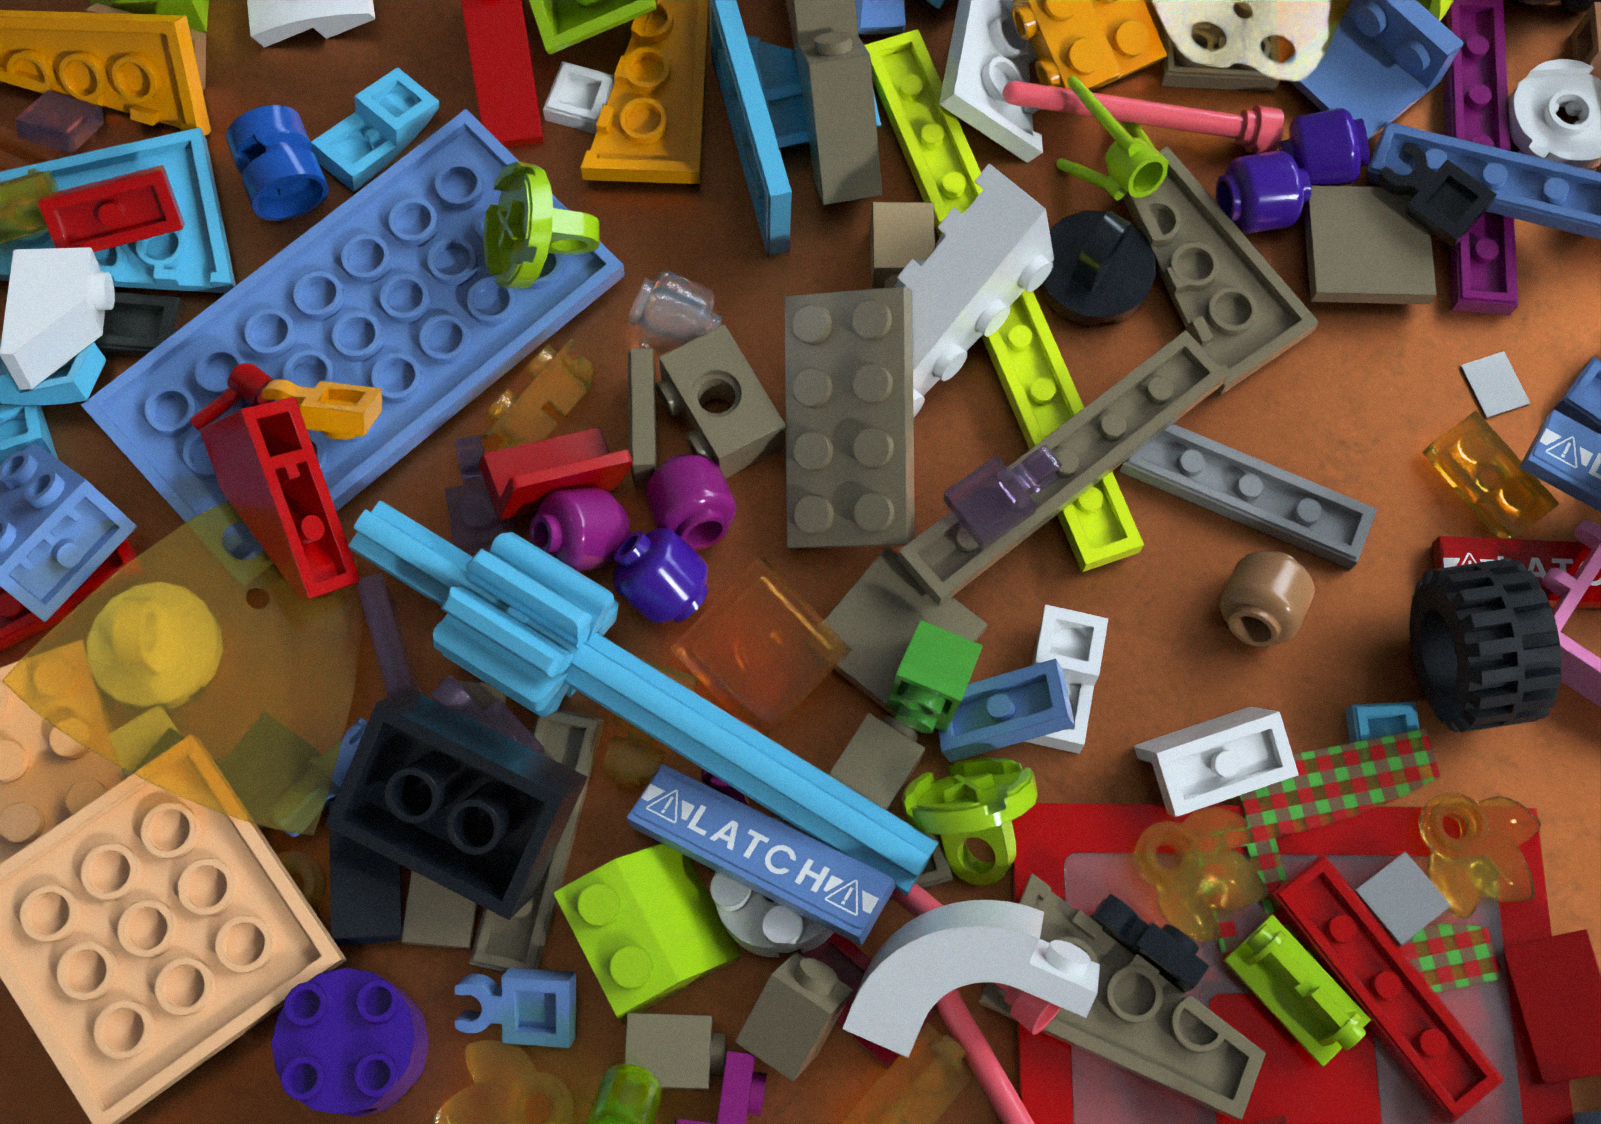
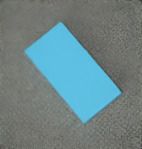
(751, 125)

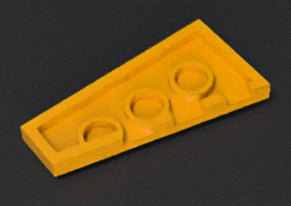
(108, 60)
(657, 101)

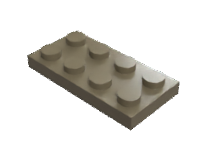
(849, 419)

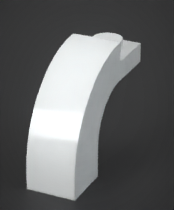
(963, 947)

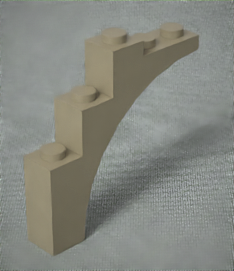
(836, 99)

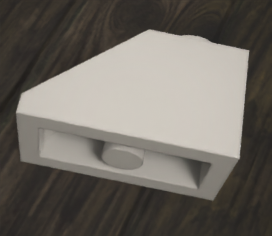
(52, 310)

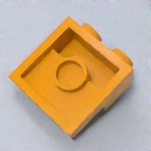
(1088, 39)

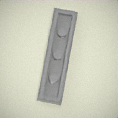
(1254, 494)

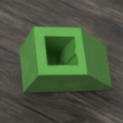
(932, 678)

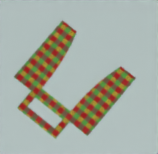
(1340, 785)

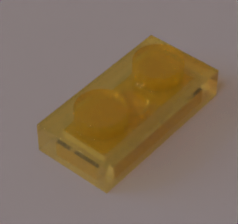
(1490, 477)

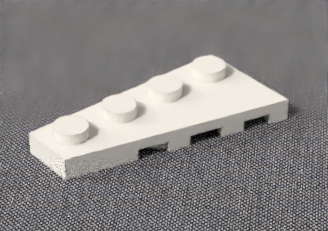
(980, 62)

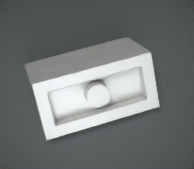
(1219, 759)

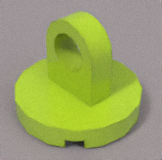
(527, 227)
(973, 802)

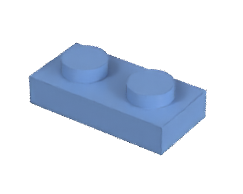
(1009, 711)

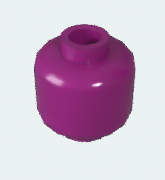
(691, 499)
(580, 527)

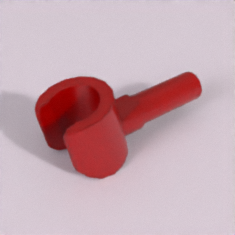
(243, 383)

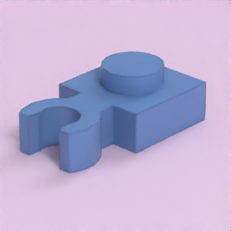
(530, 1004)

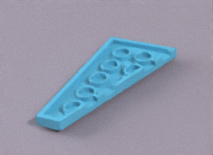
(179, 260)

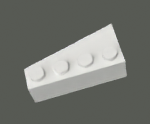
(974, 276)

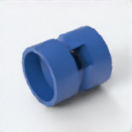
(276, 163)

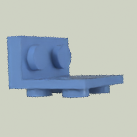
(1381, 61)
(52, 530)

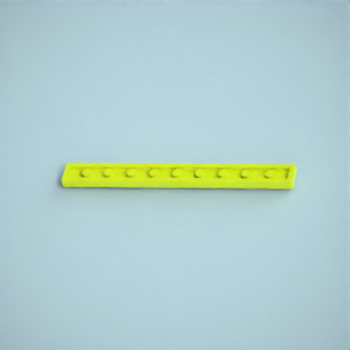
(1023, 347)

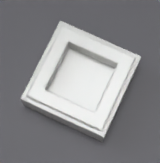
(578, 97)

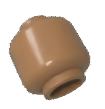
(1267, 598)

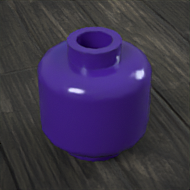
(1328, 146)
(1263, 191)
(660, 575)

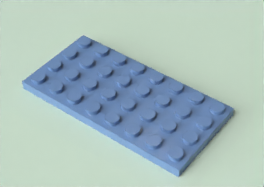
(367, 297)

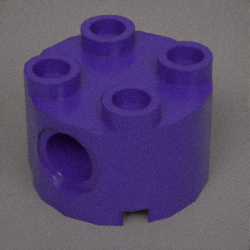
(349, 1043)

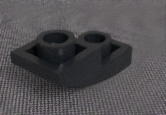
(362, 893)

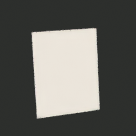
(1495, 384)

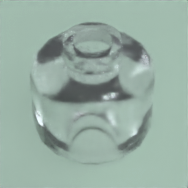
(672, 312)

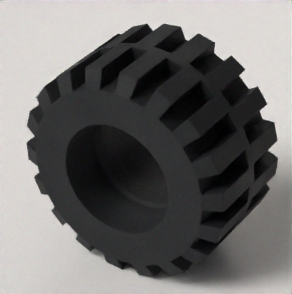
(1485, 645)

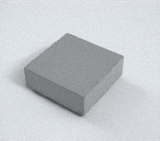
(1402, 899)

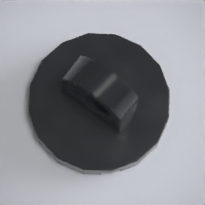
(1098, 268)

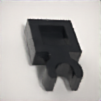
(1442, 200)
(1164, 948)

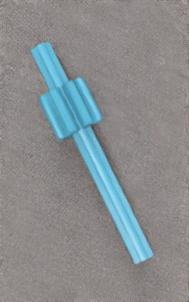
(540, 636)

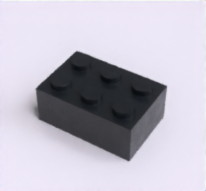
(455, 801)

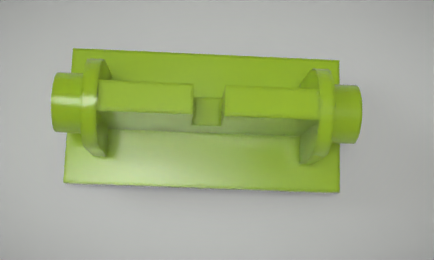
(1298, 991)

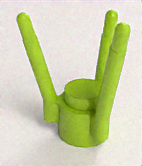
(1131, 160)

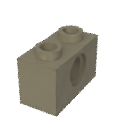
(718, 370)

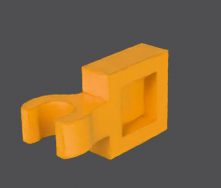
(331, 407)

